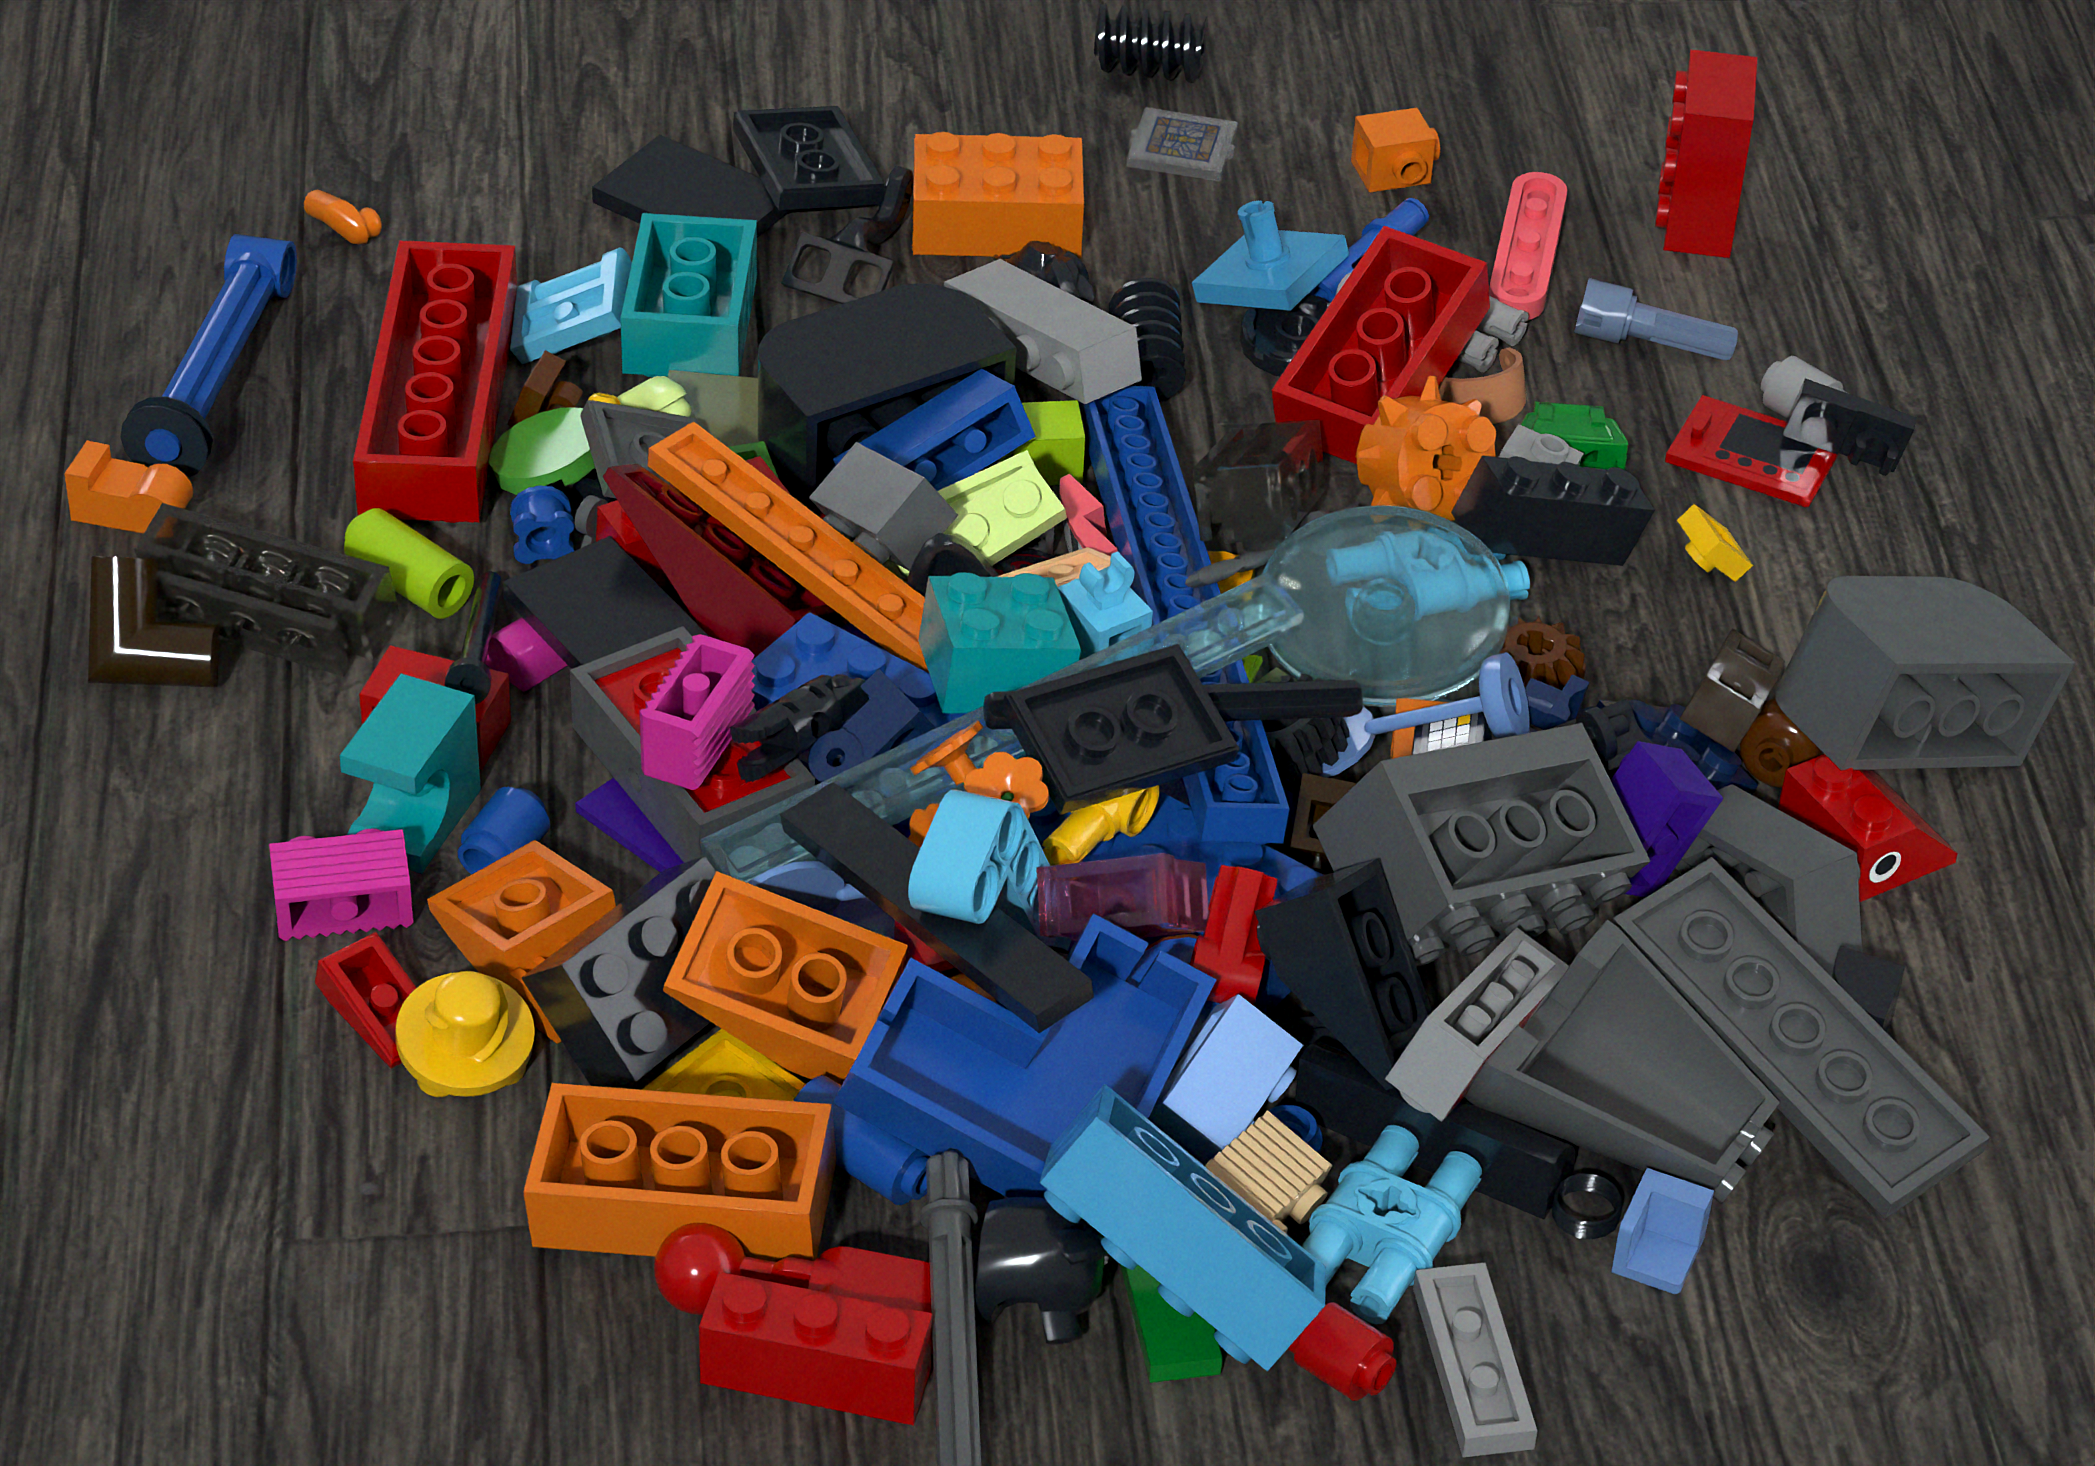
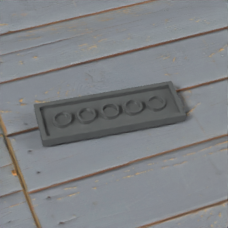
(1804, 1038)

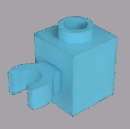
(1104, 606)

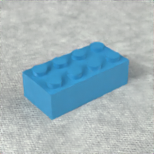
(1183, 1229)

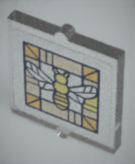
(1182, 144)

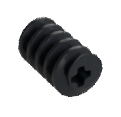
(1150, 43)
(1155, 312)

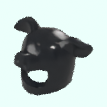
(1038, 1258)

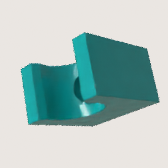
(422, 764)

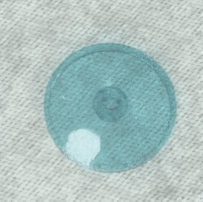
(1391, 602)

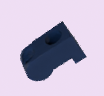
(874, 729)

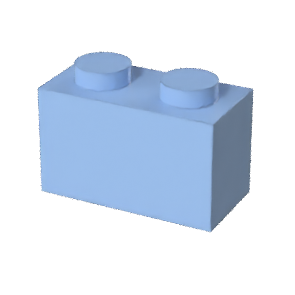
(1225, 1078)

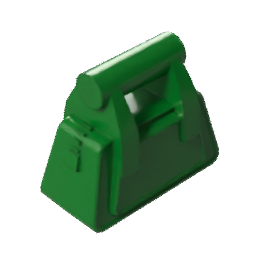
(1582, 429)

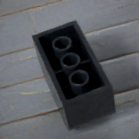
(862, 368)

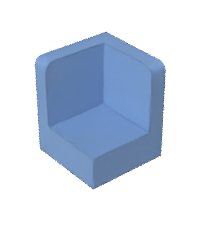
(1662, 1231)

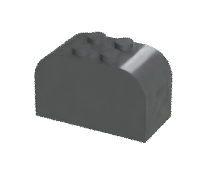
(1920, 675)

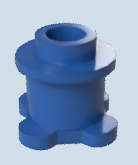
(542, 524)

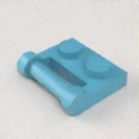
(570, 307)

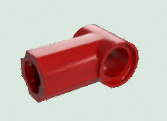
(1230, 940)

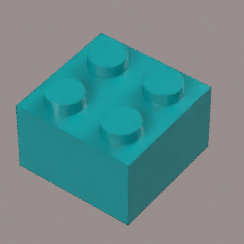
(992, 635)

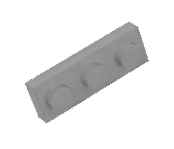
(1474, 1360)

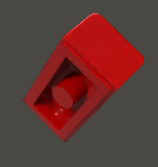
(367, 991)

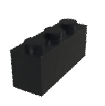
(1553, 510)

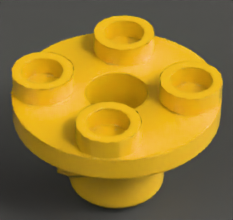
(464, 1035)

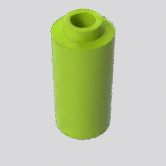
(416, 564)

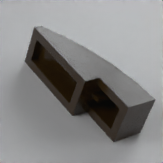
(1733, 690)

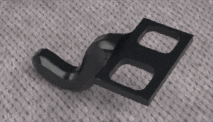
(849, 244)

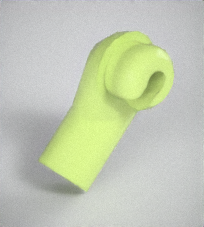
(658, 395)

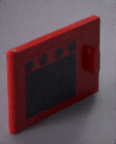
(1749, 452)

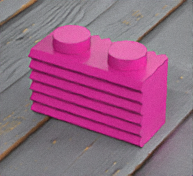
(693, 711)
(341, 883)

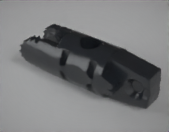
(796, 722)

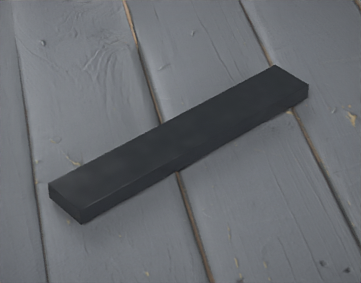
(993, 954)

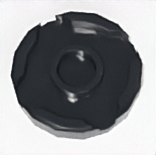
(1274, 336)

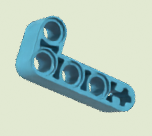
(980, 858)

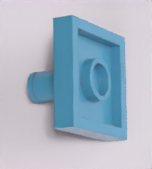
(1269, 264)

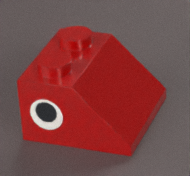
(1867, 818)

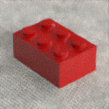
(1706, 153)

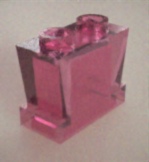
(1137, 893)

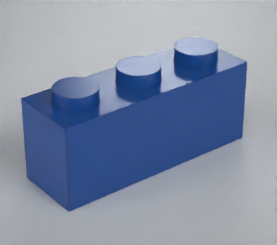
(956, 431)

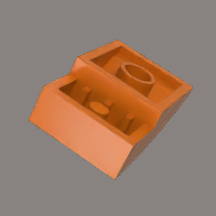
(520, 915)

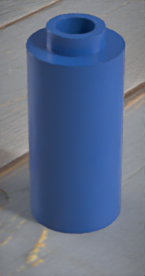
(868, 1152)

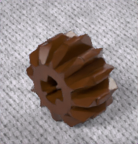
(1544, 652)

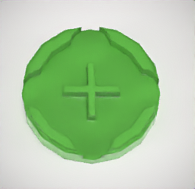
(542, 451)

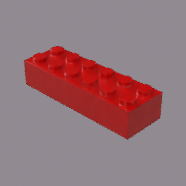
(437, 381)

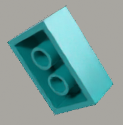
(689, 295)

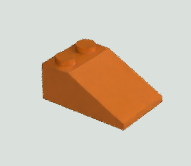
(785, 977)

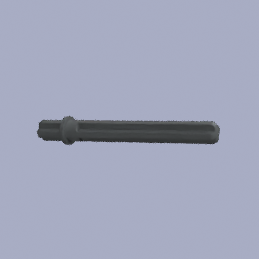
(949, 1226)

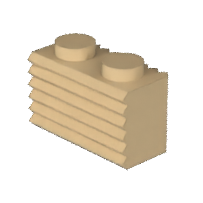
(1273, 1171)

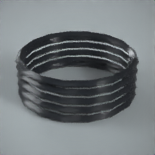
(1600, 1228)

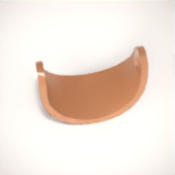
(1499, 394)

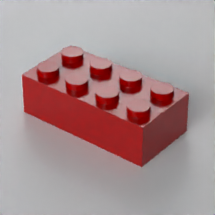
(1383, 334)

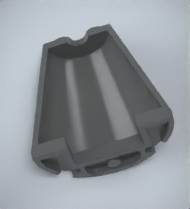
(1629, 1073)

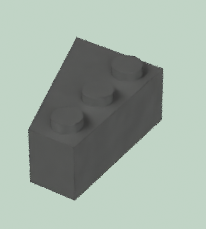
(1787, 869)

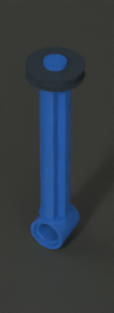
(174, 425)

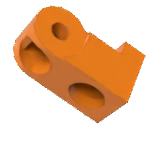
(121, 491)

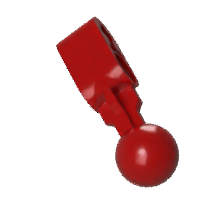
(697, 1251)

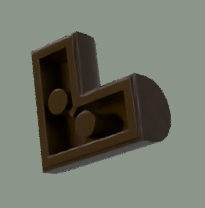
(128, 641)

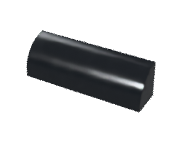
(1516, 1161)

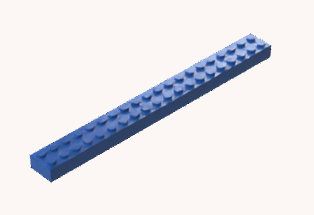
(1161, 541)

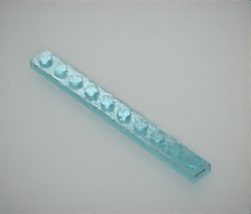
(1208, 634)

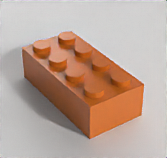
(636, 1164)

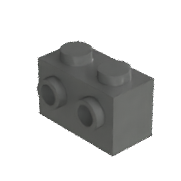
(882, 506)

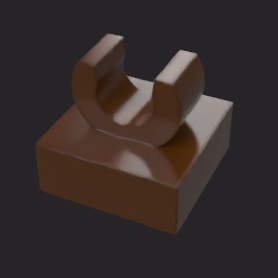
(543, 391)

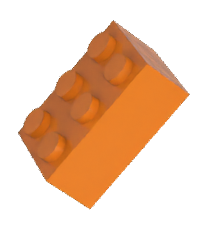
(996, 193)

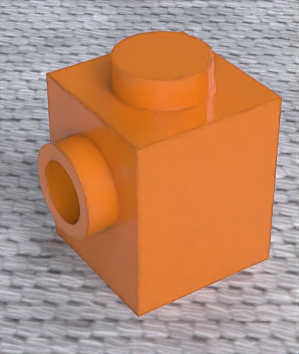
(1394, 149)

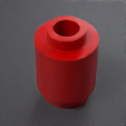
(1345, 1353)

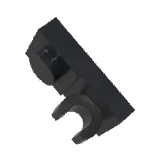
(1849, 426)

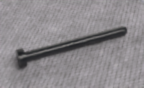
(470, 672)

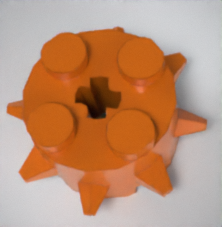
(1423, 450)

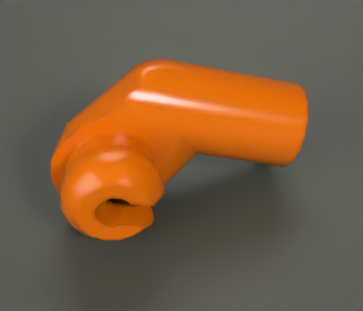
(343, 217)

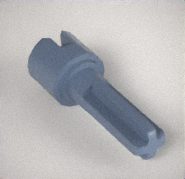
(1612, 313)

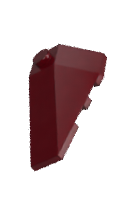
(711, 567)

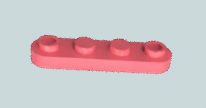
(1529, 242)

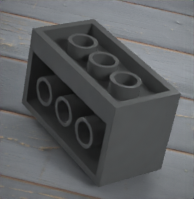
(1489, 839)

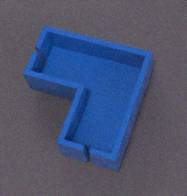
(982, 1082)

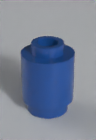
(502, 826)

